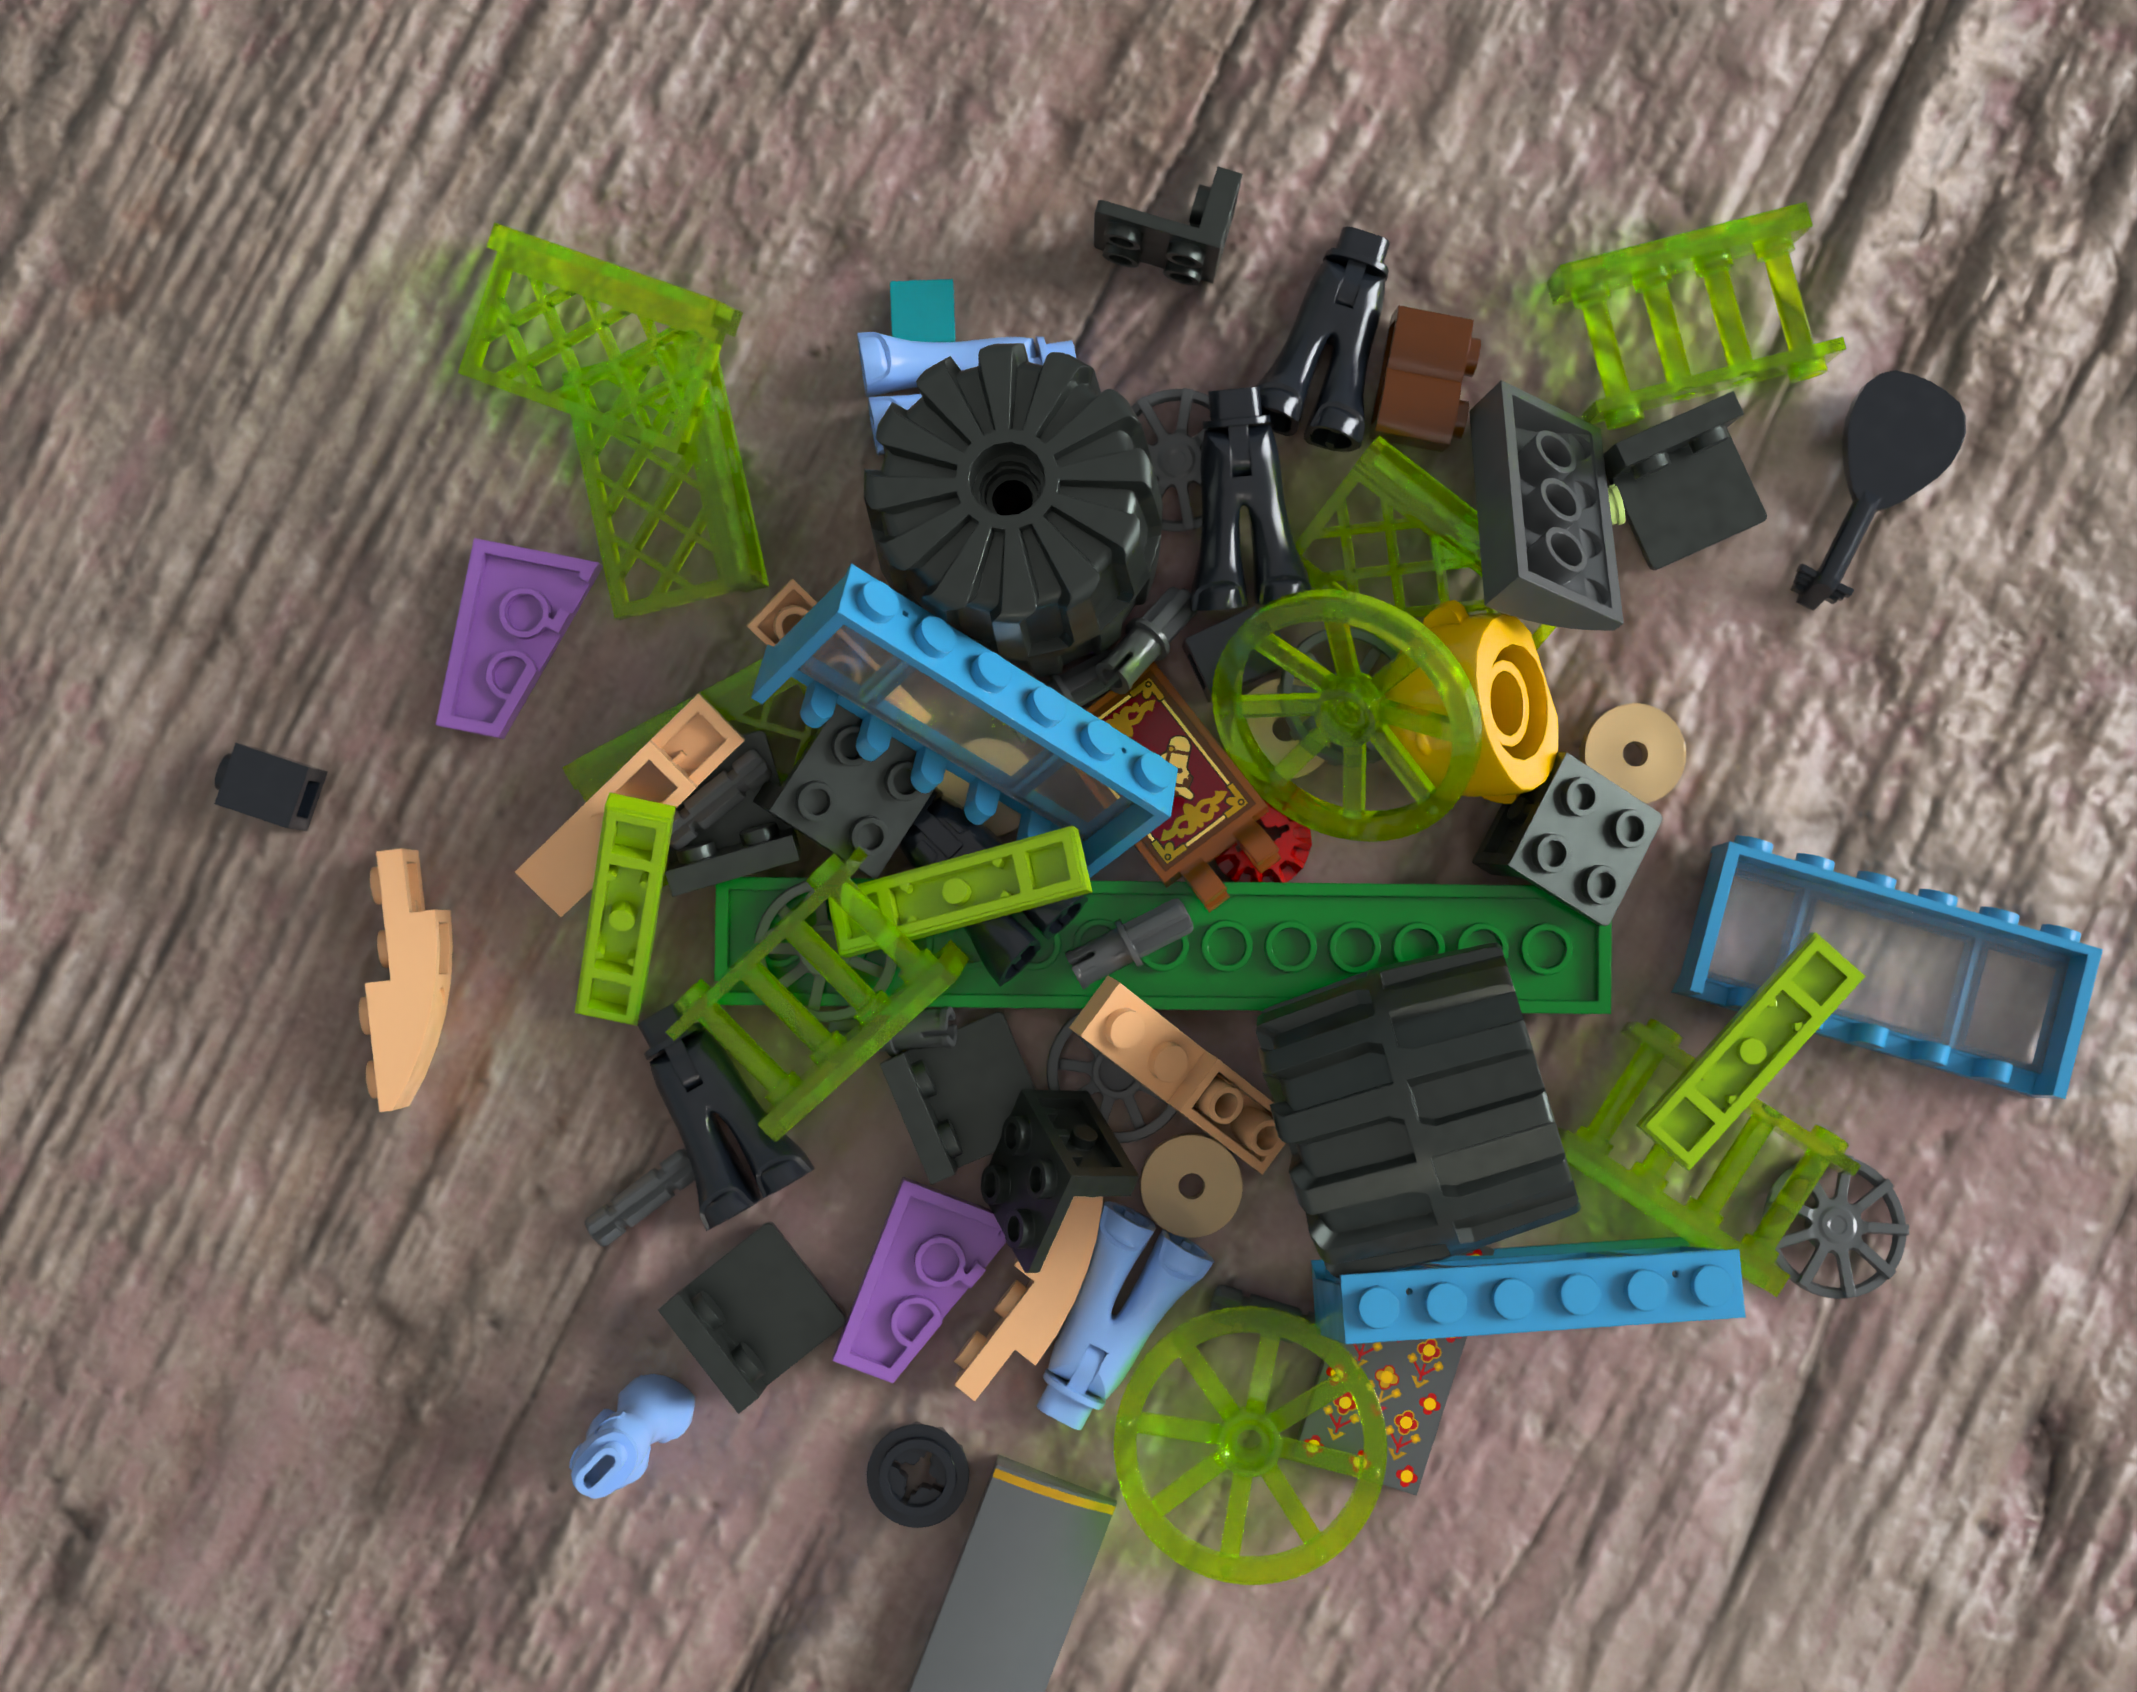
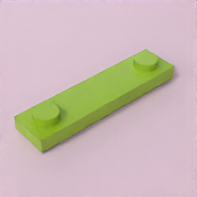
(971, 888)
(624, 908)
(1750, 1050)

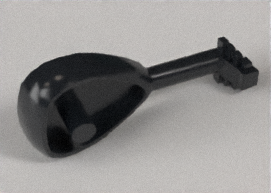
(1893, 445)

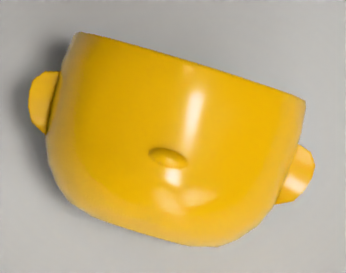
(1512, 702)

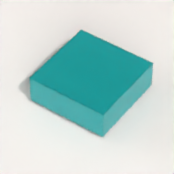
(923, 310)

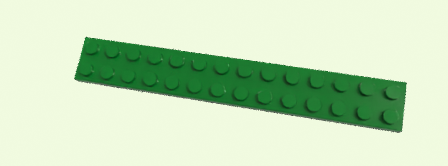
(1246, 952)

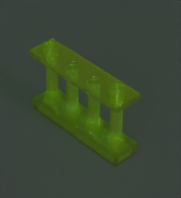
(1711, 255)
(833, 1055)
(1700, 1217)

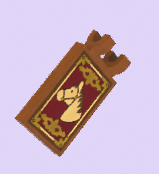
(1211, 797)

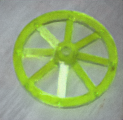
(1348, 713)
(1252, 1462)

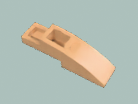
(659, 772)
(411, 1007)
(1180, 1073)
(1036, 1311)

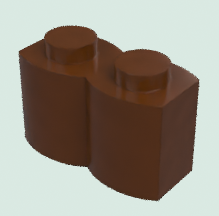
(1423, 379)

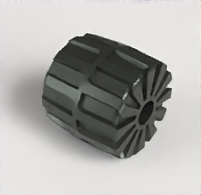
(1032, 581)
(1414, 1112)

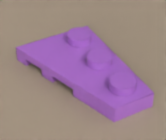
(507, 631)
(917, 1273)

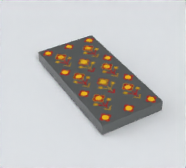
(1412, 1389)

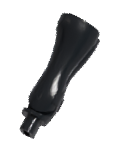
(1337, 310)
(1236, 471)
(1002, 943)
(695, 1084)

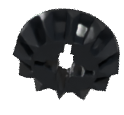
(929, 1502)

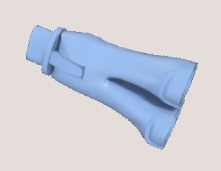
(897, 363)
(1101, 1347)
(619, 1442)

